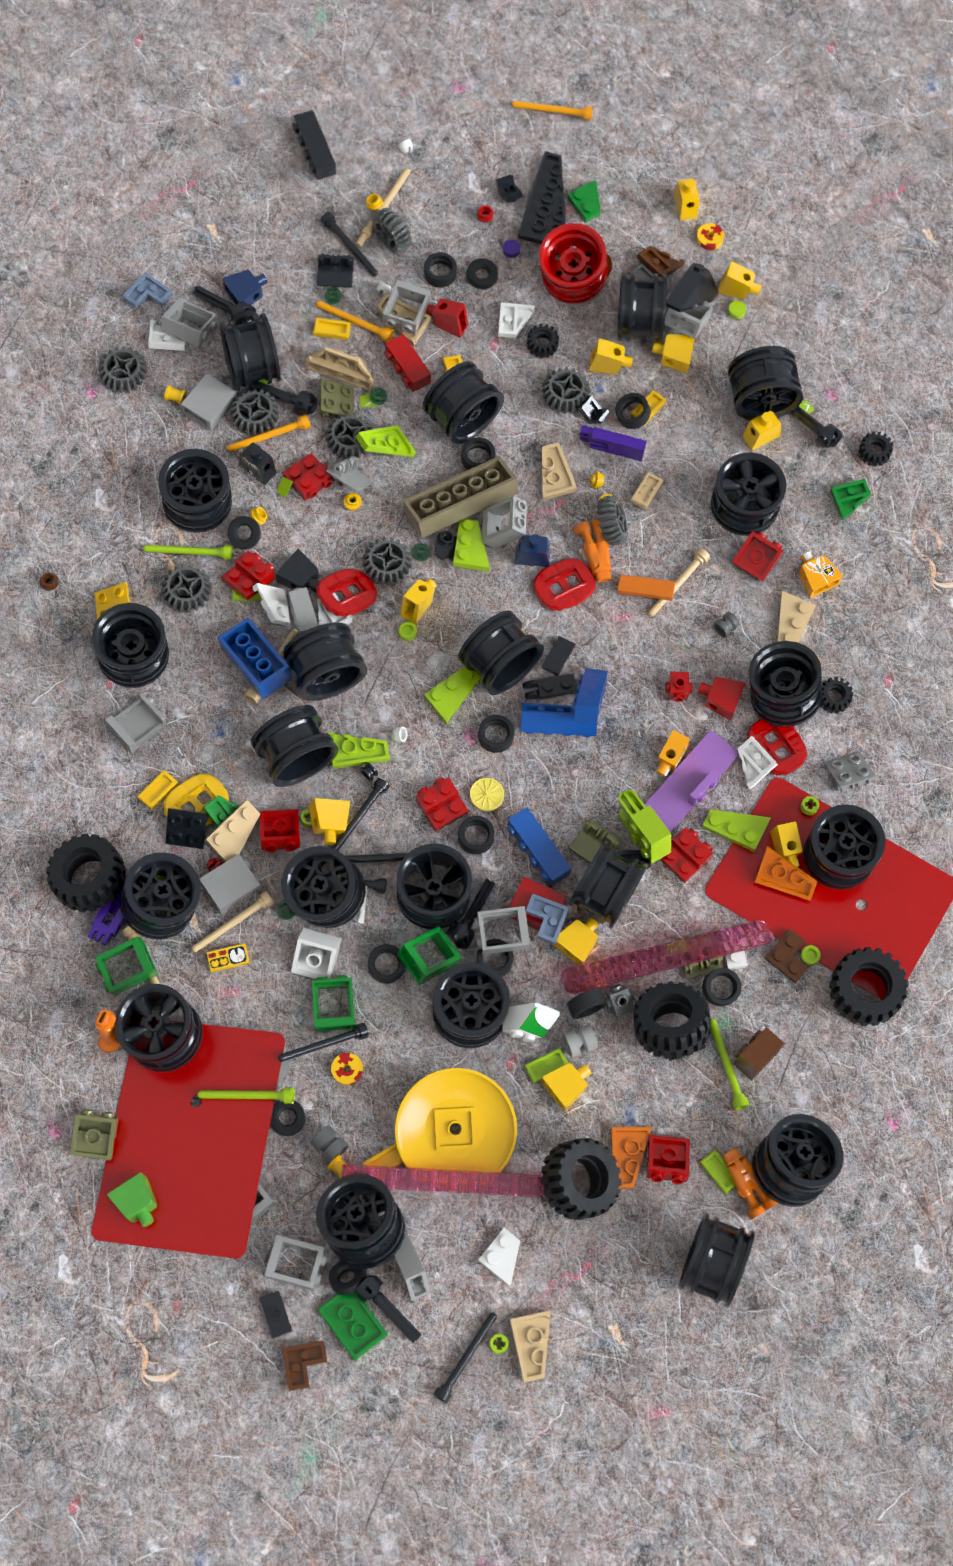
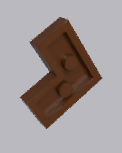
(783, 956)
(296, 1362)

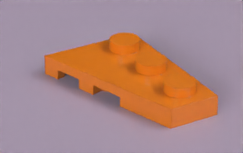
(784, 876)
(628, 1148)

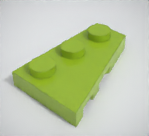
(387, 441)
(469, 549)
(451, 693)
(358, 751)
(737, 827)

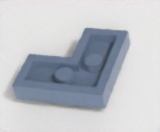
(147, 287)
(551, 913)

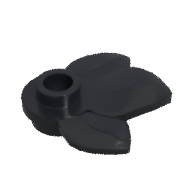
(445, 549)

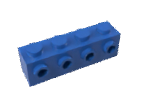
(589, 696)
(553, 720)
(538, 846)

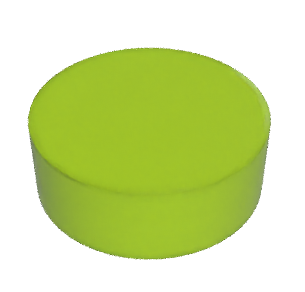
(737, 309)
(407, 631)
(810, 955)

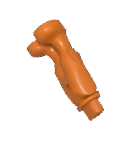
(596, 553)
(105, 1027)
(743, 1178)

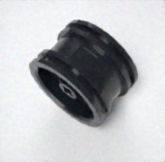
(463, 402)
(194, 475)
(325, 661)
(859, 832)
(323, 887)
(160, 895)
(455, 980)
(805, 1148)
(367, 1235)

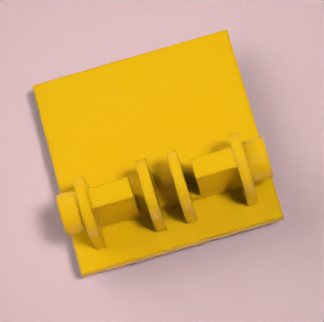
(111, 597)

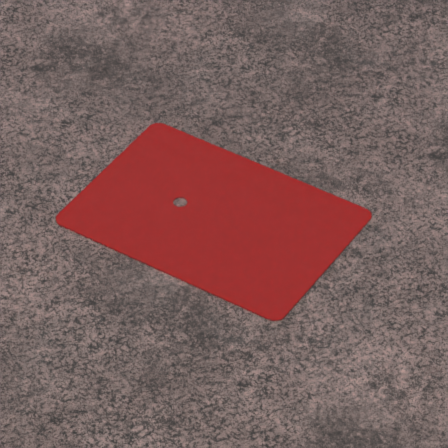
(902, 895)
(198, 1158)

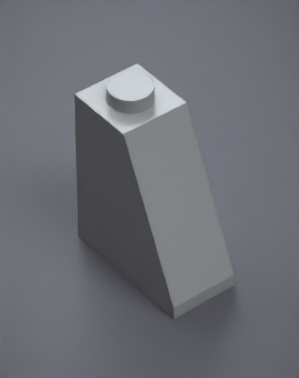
(411, 1270)

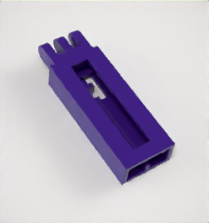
(613, 442)
(112, 925)

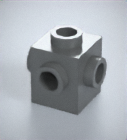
(619, 1000)

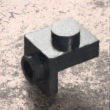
(508, 189)
(592, 411)

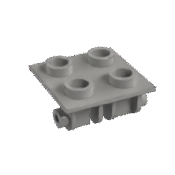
(347, 474)
(850, 771)

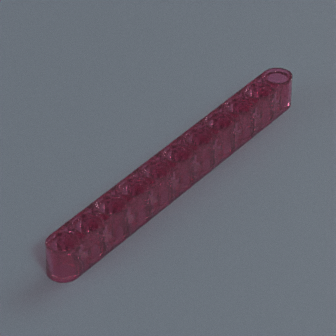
(666, 956)
(452, 1180)

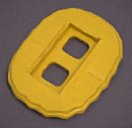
(189, 791)

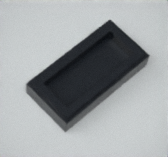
(558, 656)

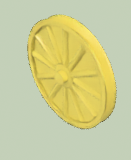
(486, 794)

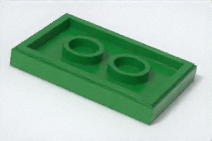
(352, 1324)

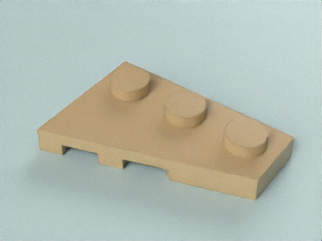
(407, 312)
(555, 473)
(793, 617)
(233, 832)
(531, 1343)

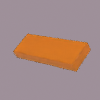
(646, 587)

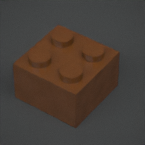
(759, 1053)

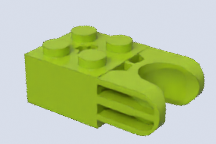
(644, 827)

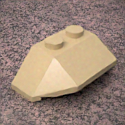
(341, 366)

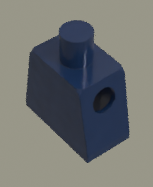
(244, 287)
(533, 551)

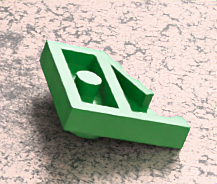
(586, 201)
(850, 496)
(219, 809)

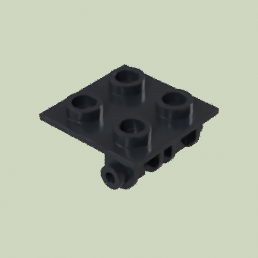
(335, 270)
(186, 828)

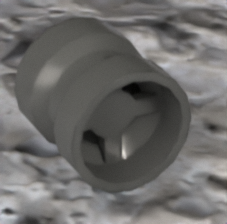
(727, 623)

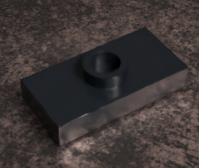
(275, 1314)

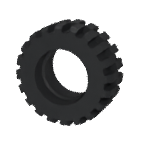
(101, 888)
(879, 964)
(671, 1040)
(602, 1174)

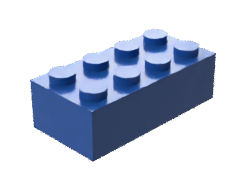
(255, 658)

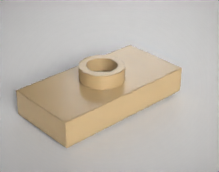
(646, 491)

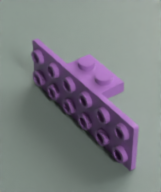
(692, 779)

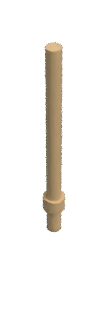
(367, 231)

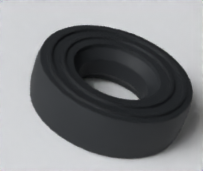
(486, 264)
(255, 532)
(295, 1127)
(349, 1287)

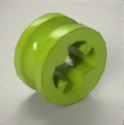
(814, 801)
(306, 813)
(504, 1340)

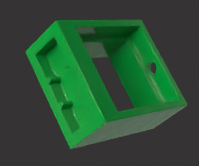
(144, 958)
(415, 963)
(339, 1023)

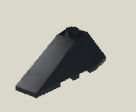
(693, 289)

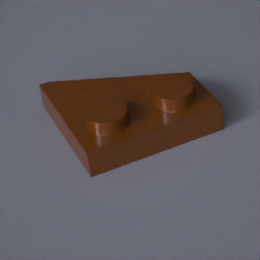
(659, 261)

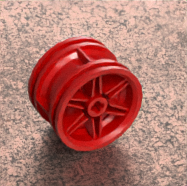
(559, 243)

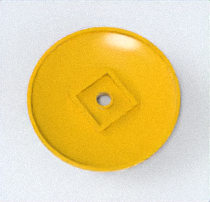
(462, 1098)

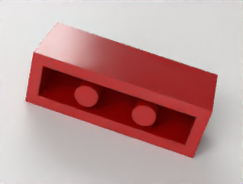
(407, 363)

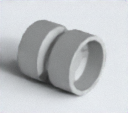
(580, 1041)

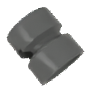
(327, 1142)

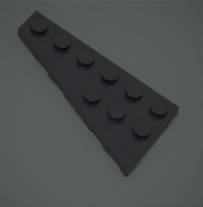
(546, 202)

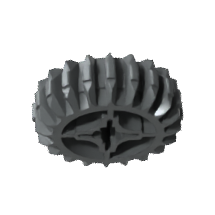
(391, 230)
(118, 377)
(558, 383)
(260, 419)
(343, 443)
(612, 520)
(374, 556)
(175, 595)

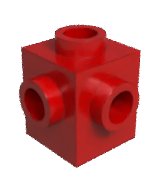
(678, 686)

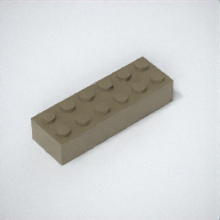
(460, 496)

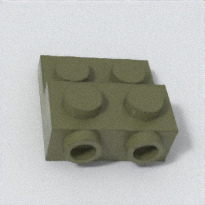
(94, 1134)

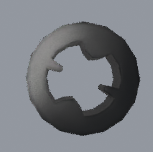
(368, 771)

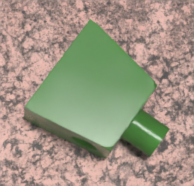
(135, 1199)

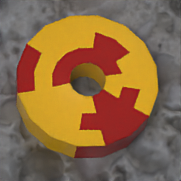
(713, 242)
(347, 1078)

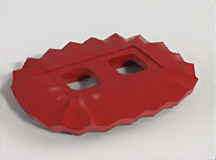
(557, 574)
(339, 582)
(787, 738)

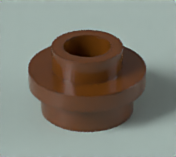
(49, 577)

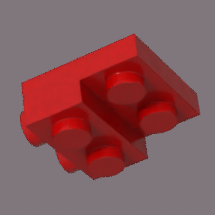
(308, 476)
(758, 555)
(248, 572)
(441, 803)
(279, 830)
(687, 854)
(668, 1159)

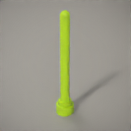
(224, 552)
(285, 1095)
(739, 1100)

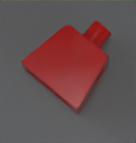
(449, 316)
(722, 695)

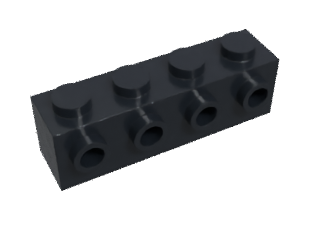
(314, 145)

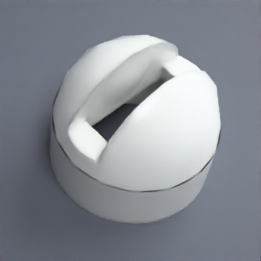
(405, 146)
(382, 286)
(399, 734)

